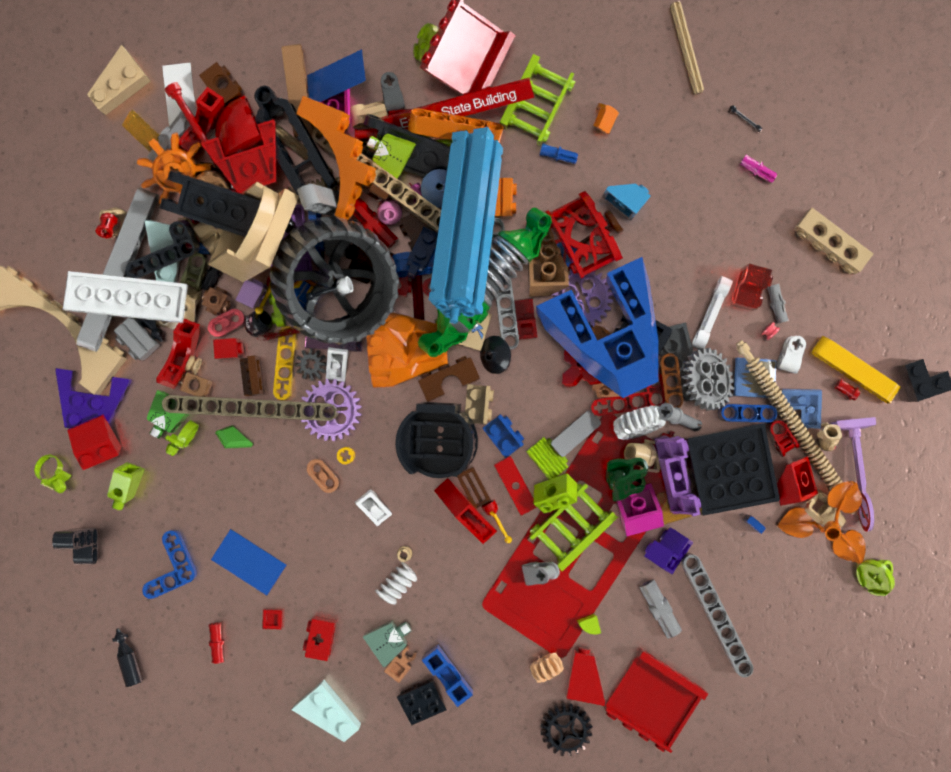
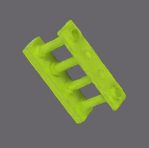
(535, 68)
(578, 546)

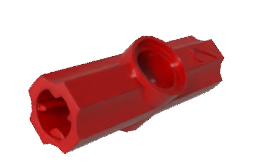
(370, 221)

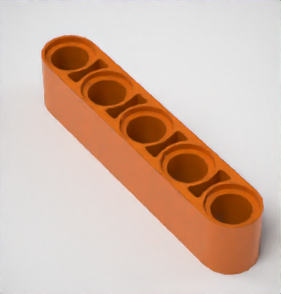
(443, 124)

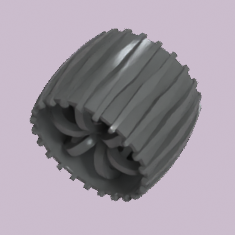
(359, 321)

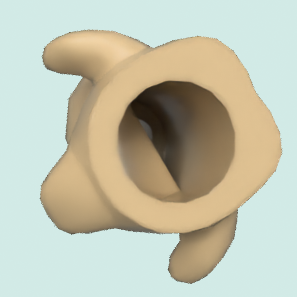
(829, 436)

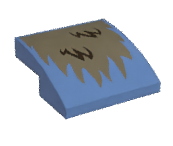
(745, 384)

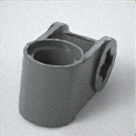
(391, 94)

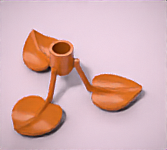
(847, 546)

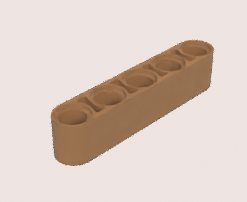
(296, 79)

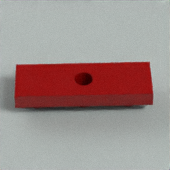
(509, 474)

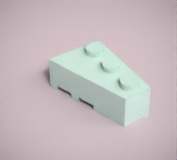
(328, 712)

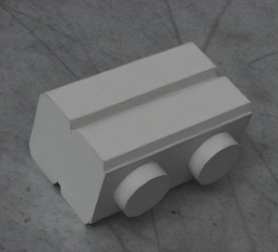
(136, 339)

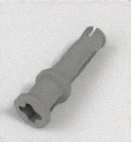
(676, 416)

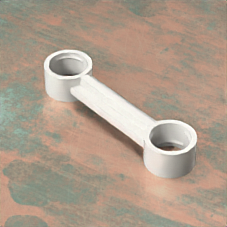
(720, 292)

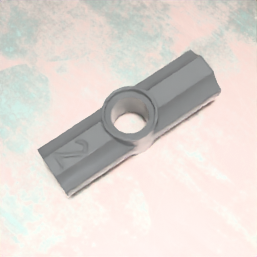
(179, 126)
(660, 608)

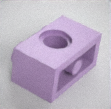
(251, 293)

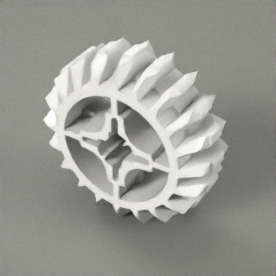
(638, 423)

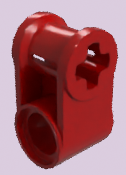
(783, 440)

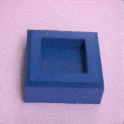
(753, 523)

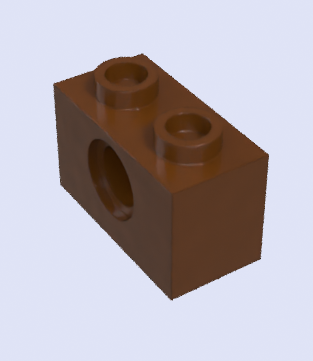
(214, 76)

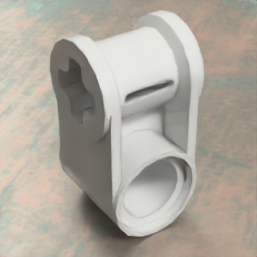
(791, 357)

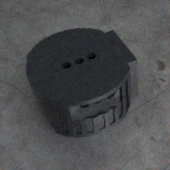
(418, 440)

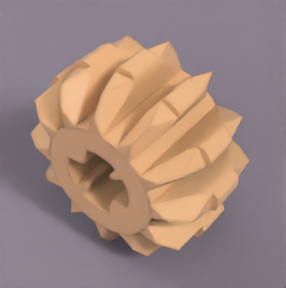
(546, 667)

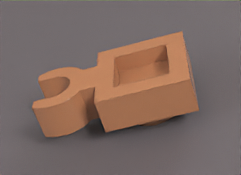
(399, 666)

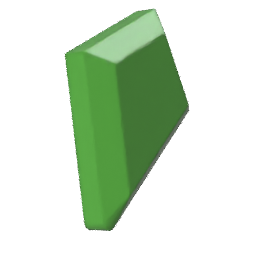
(232, 438)

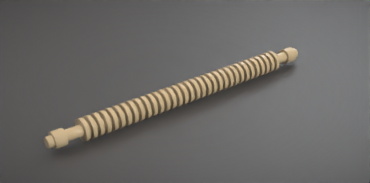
(790, 417)

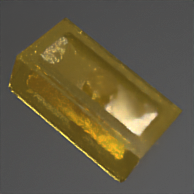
(140, 129)

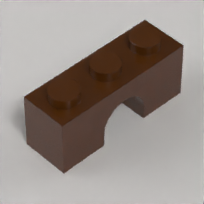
(432, 383)

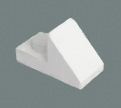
(336, 364)
(373, 507)

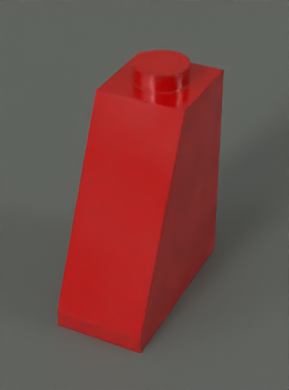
(584, 679)

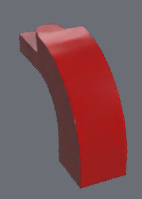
(208, 111)
(184, 345)

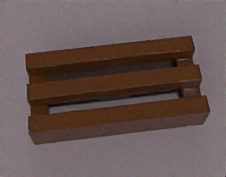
(466, 474)

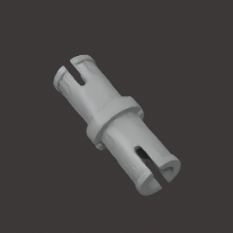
(777, 303)

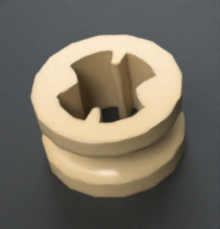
(193, 364)

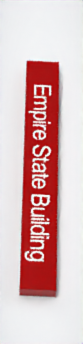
(472, 102)

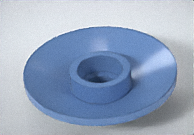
(429, 184)

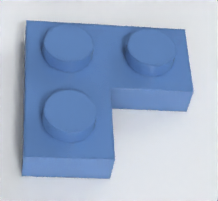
(809, 403)

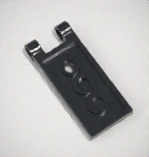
(426, 155)
(221, 206)

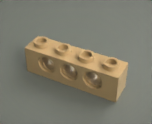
(859, 254)

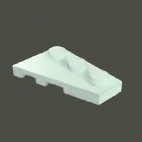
(159, 238)

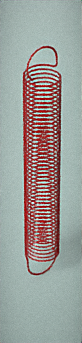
(288, 331)

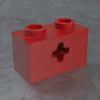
(322, 649)

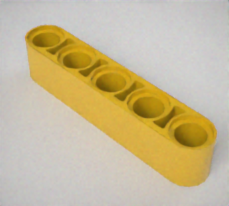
(855, 369)

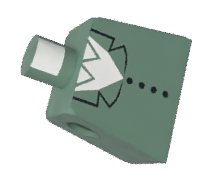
(387, 641)

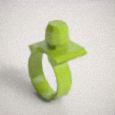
(183, 439)
(56, 482)

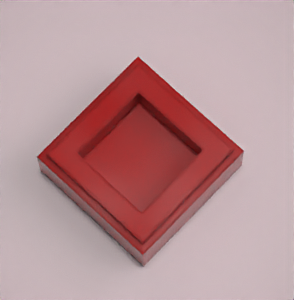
(272, 619)

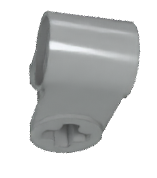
(539, 573)

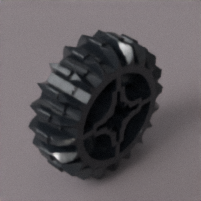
(559, 725)

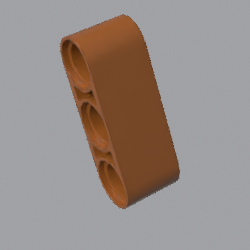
(674, 371)

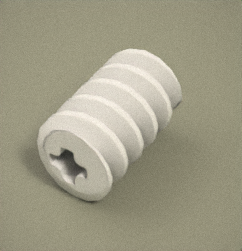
(397, 584)

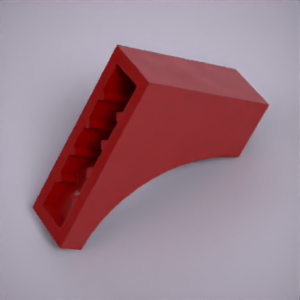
(464, 511)

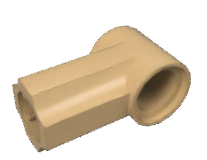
(359, 111)

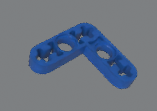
(178, 572)

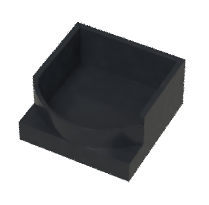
(731, 469)

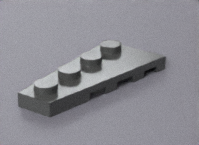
(681, 347)

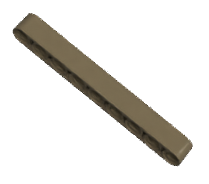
(241, 408)

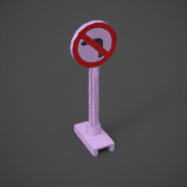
(866, 511)

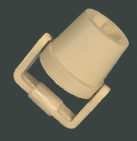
(645, 451)
(825, 512)

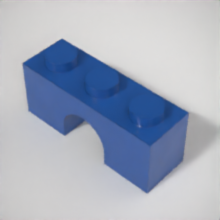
(447, 673)

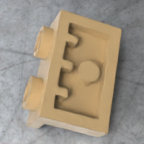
(478, 402)

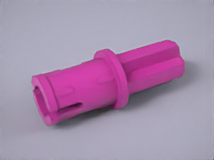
(758, 169)

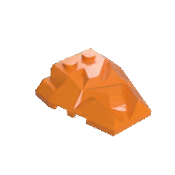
(396, 353)

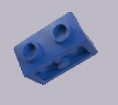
(503, 435)

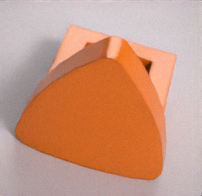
(605, 118)

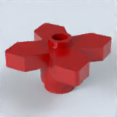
(576, 373)

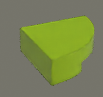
(590, 624)

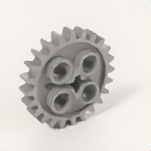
(708, 379)

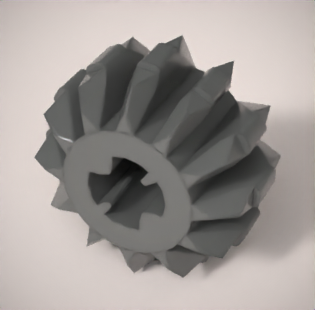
(317, 366)

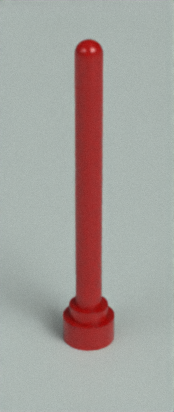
(174, 91)

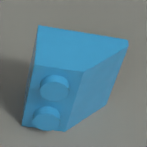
(627, 198)

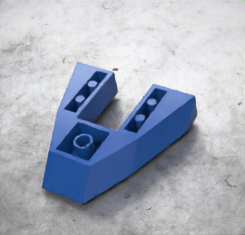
(624, 359)

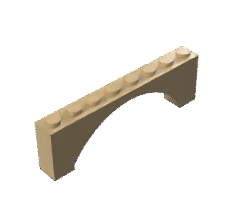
(96, 366)

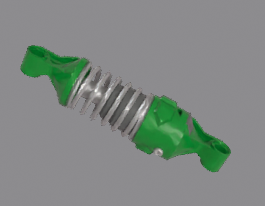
(516, 246)

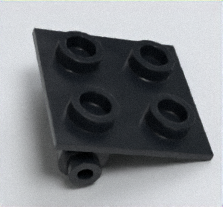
(421, 702)

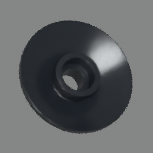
(495, 354)

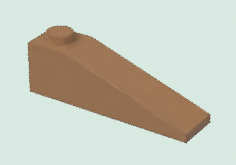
(547, 271)

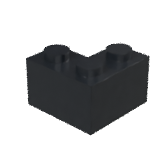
(920, 384)

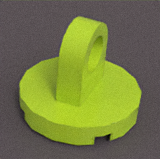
(424, 36)
(876, 576)

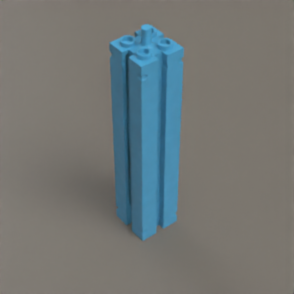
(466, 224)

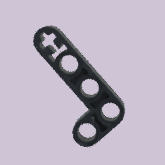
(162, 255)
(81, 540)

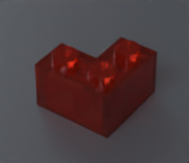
(749, 287)

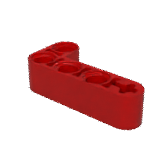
(627, 405)

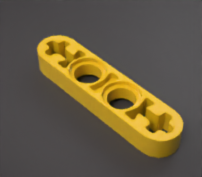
(288, 363)

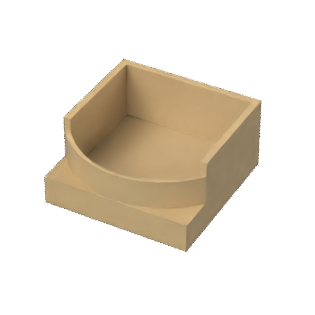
(255, 252)

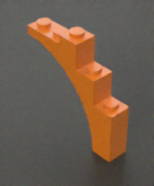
(346, 149)

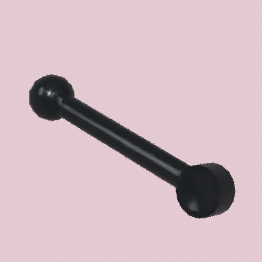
(733, 109)

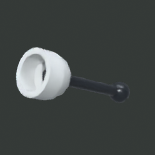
(343, 286)

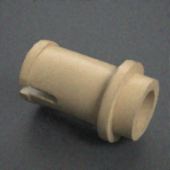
(405, 549)

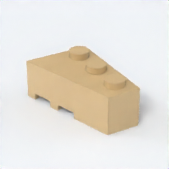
(117, 82)

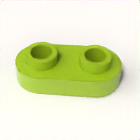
(277, 317)

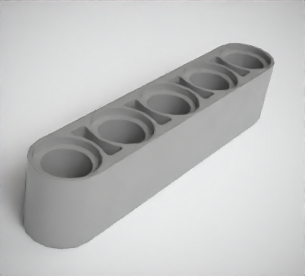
(319, 199)

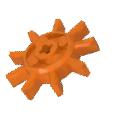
(169, 159)

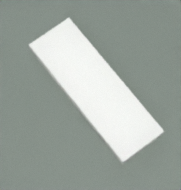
(125, 297)

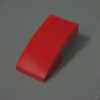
(525, 318)

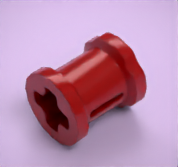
(108, 226)

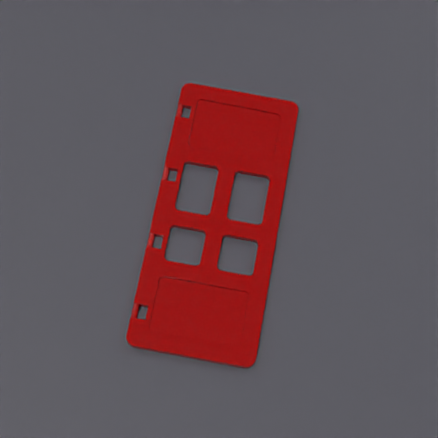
(551, 610)

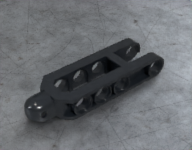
(270, 106)

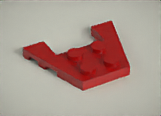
(250, 165)

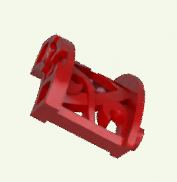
(580, 207)

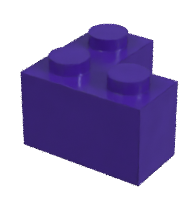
(669, 551)

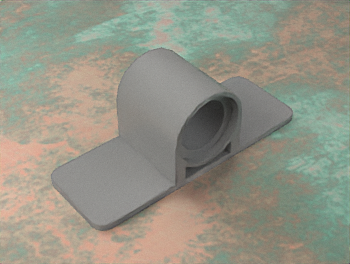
(575, 433)

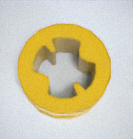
(350, 452)

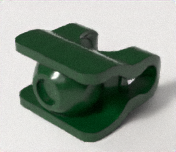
(621, 476)

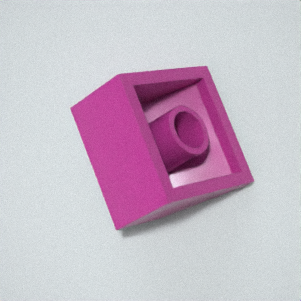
(640, 512)

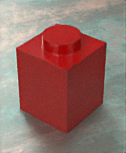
(228, 348)

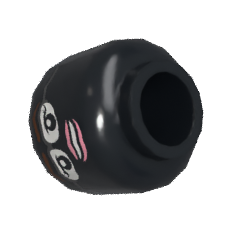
(258, 324)

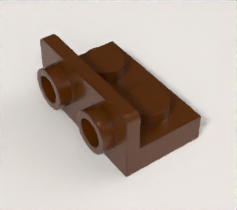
(251, 376)

